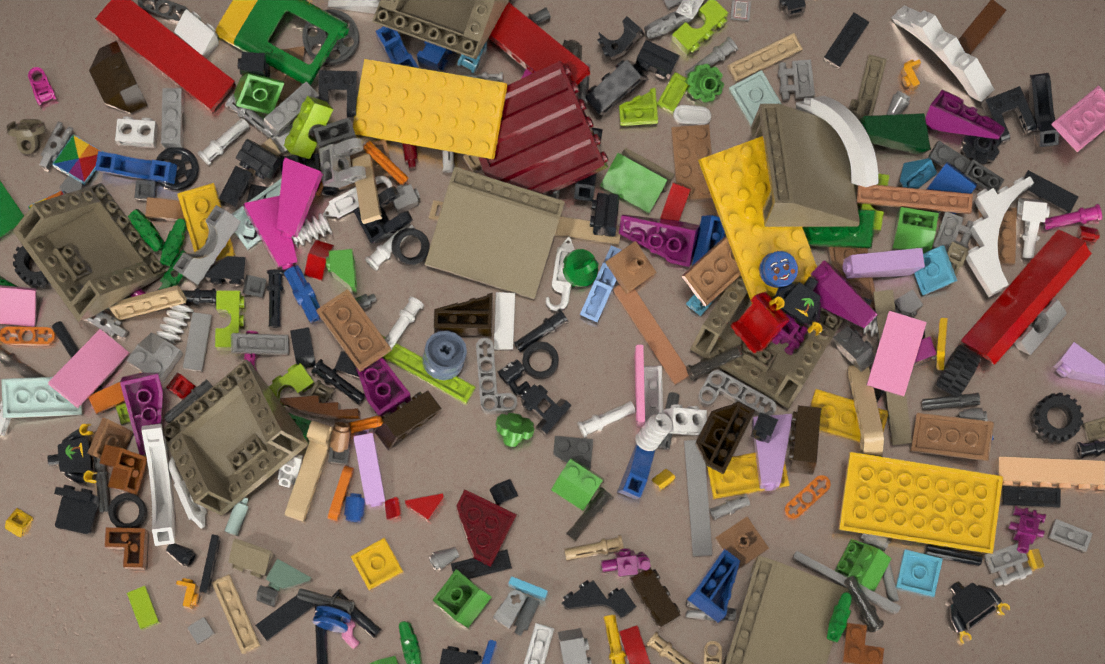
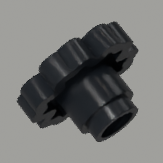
(980, 148)

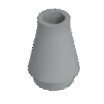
(898, 103)
(443, 557)

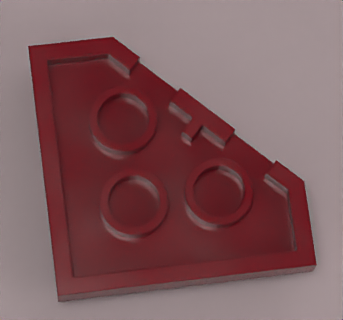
(483, 525)

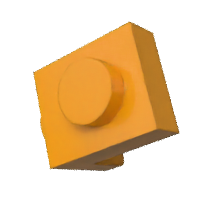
(909, 77)
(191, 596)

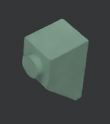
(286, 577)

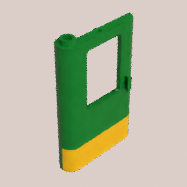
(252, 22)

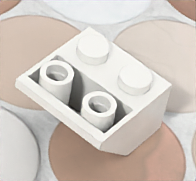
(197, 34)

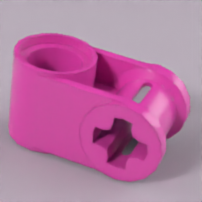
(42, 89)

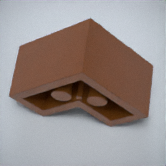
(126, 466)
(133, 542)
(854, 648)

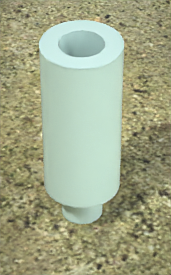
(236, 518)

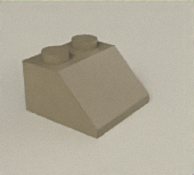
(250, 557)

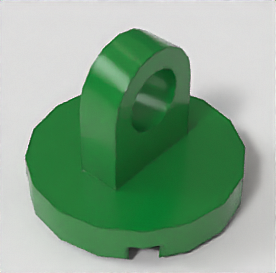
(580, 267)

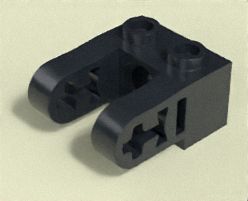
(339, 80)
(1006, 101)
(382, 229)

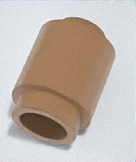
(340, 436)

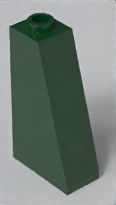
(898, 132)

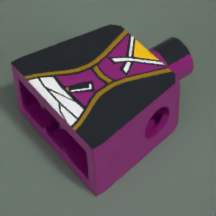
(925, 352)

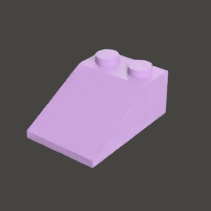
(1080, 365)

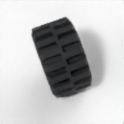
(22, 269)
(958, 371)
(1068, 406)

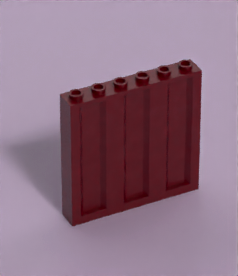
(545, 134)

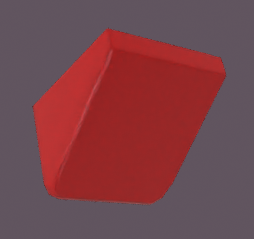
(1088, 234)
(180, 386)
(392, 508)

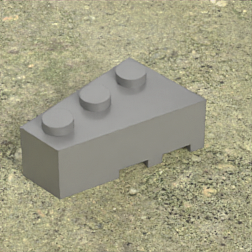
(574, 647)

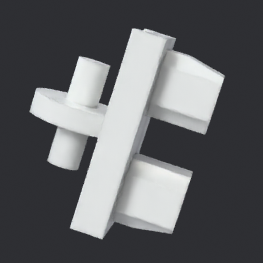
(289, 472)

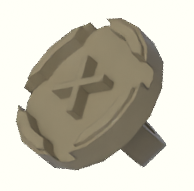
(26, 130)

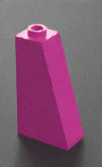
(296, 195)
(264, 218)

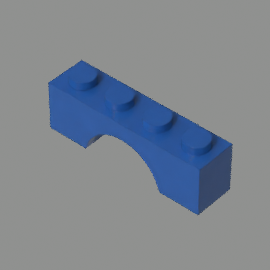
(136, 168)

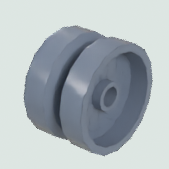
(444, 355)

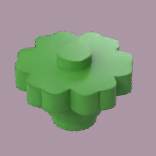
(704, 82)
(514, 428)

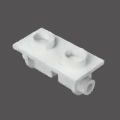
(689, 7)

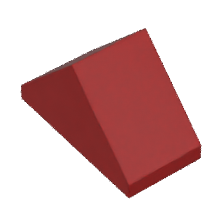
(316, 260)
(426, 505)

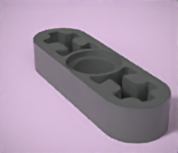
(174, 18)

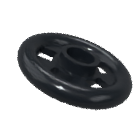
(191, 174)

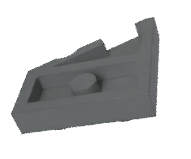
(570, 447)

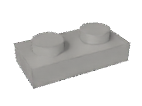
(1070, 535)

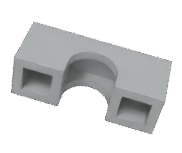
(172, 110)
(284, 114)
(1041, 327)

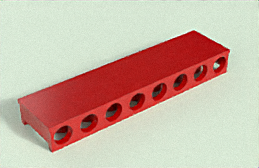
(532, 45)
(166, 52)
(1027, 296)

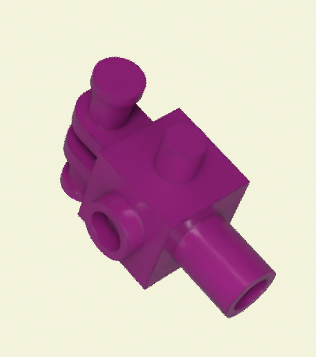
(791, 335)
(1026, 527)
(626, 562)

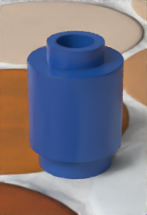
(354, 507)

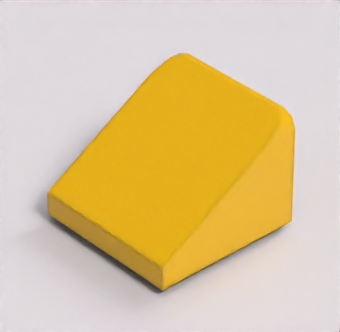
(663, 479)
(18, 522)
(1034, 559)

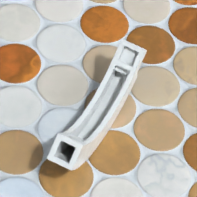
(854, 136)
(161, 485)

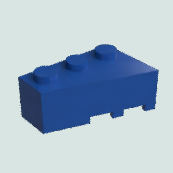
(433, 57)
(715, 587)

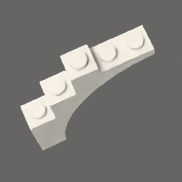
(947, 48)
(985, 260)

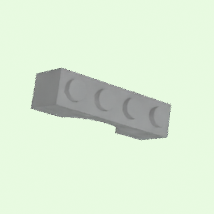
(221, 227)

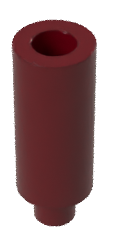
(410, 155)

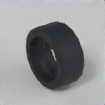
(425, 246)
(544, 346)
(127, 497)

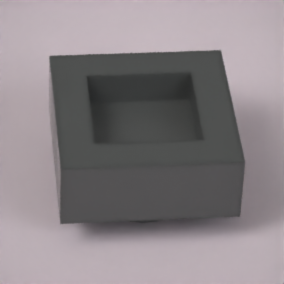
(144, 189)
(254, 286)
(339, 457)
(267, 595)

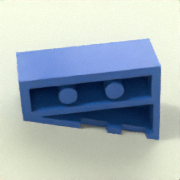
(709, 235)

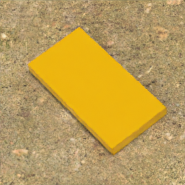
(196, 208)
(840, 416)
(739, 477)

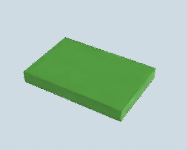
(633, 182)

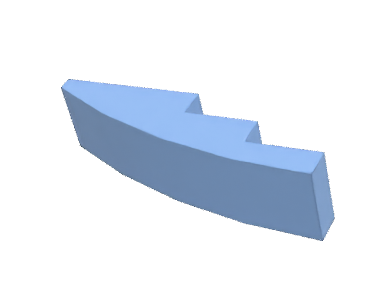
(600, 290)

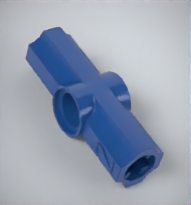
(303, 293)

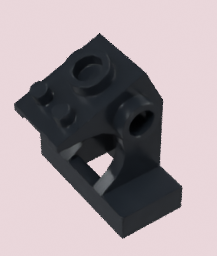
(624, 43)
(533, 396)

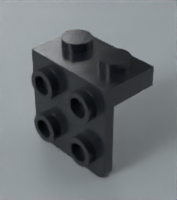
(76, 509)

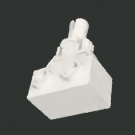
(1033, 213)

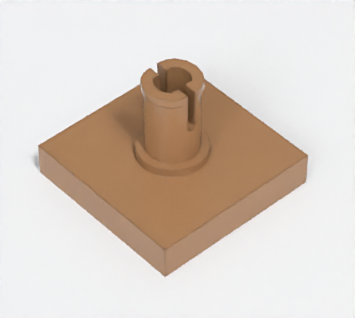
(630, 267)
(109, 434)
(742, 541)

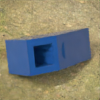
(636, 473)

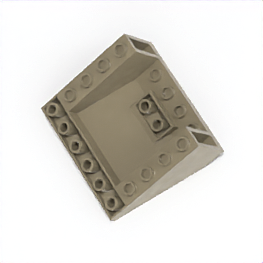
(451, 24)
(805, 170)
(494, 233)
(87, 250)
(772, 369)
(232, 439)
(784, 617)

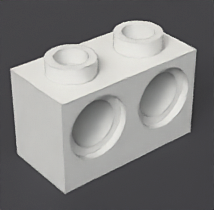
(135, 137)
(685, 423)

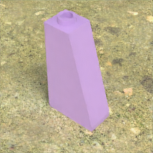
(884, 264)
(771, 455)
(369, 467)

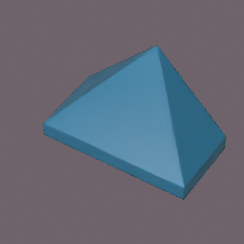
(917, 173)

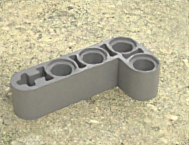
(490, 375)
(743, 390)

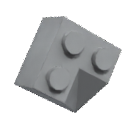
(155, 356)

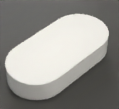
(692, 115)

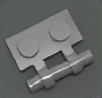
(802, 78)
(949, 230)
(1004, 559)

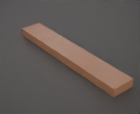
(915, 198)
(652, 334)

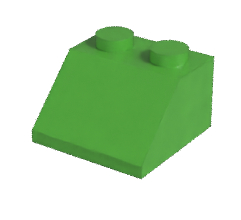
(258, 93)
(342, 266)
(577, 483)
(462, 598)

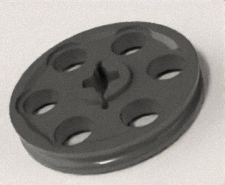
(345, 52)

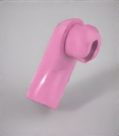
(348, 636)

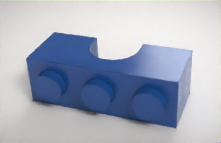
(394, 47)

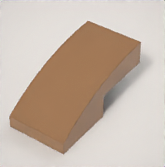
(164, 209)

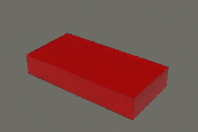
(675, 202)

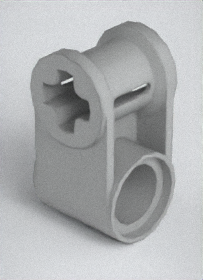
(507, 611)

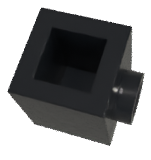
(793, 6)
(764, 428)

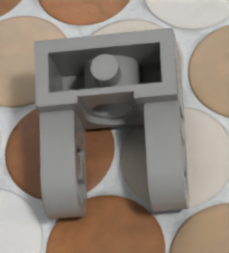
(337, 166)

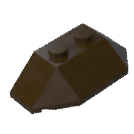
(116, 80)
(723, 434)

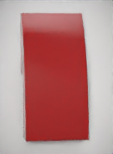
(634, 646)

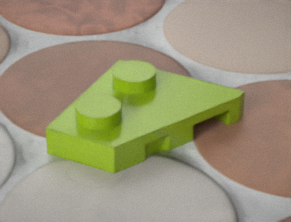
(640, 110)

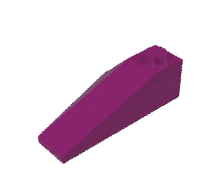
(950, 115)
(663, 237)
(840, 296)
(383, 387)
(143, 402)

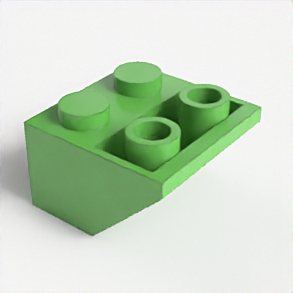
(915, 229)
(863, 563)

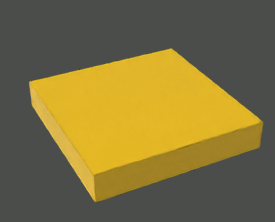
(941, 347)
(376, 564)

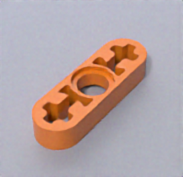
(41, 341)
(821, 492)
(340, 493)

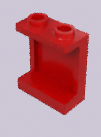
(760, 323)

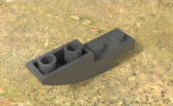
(973, 170)

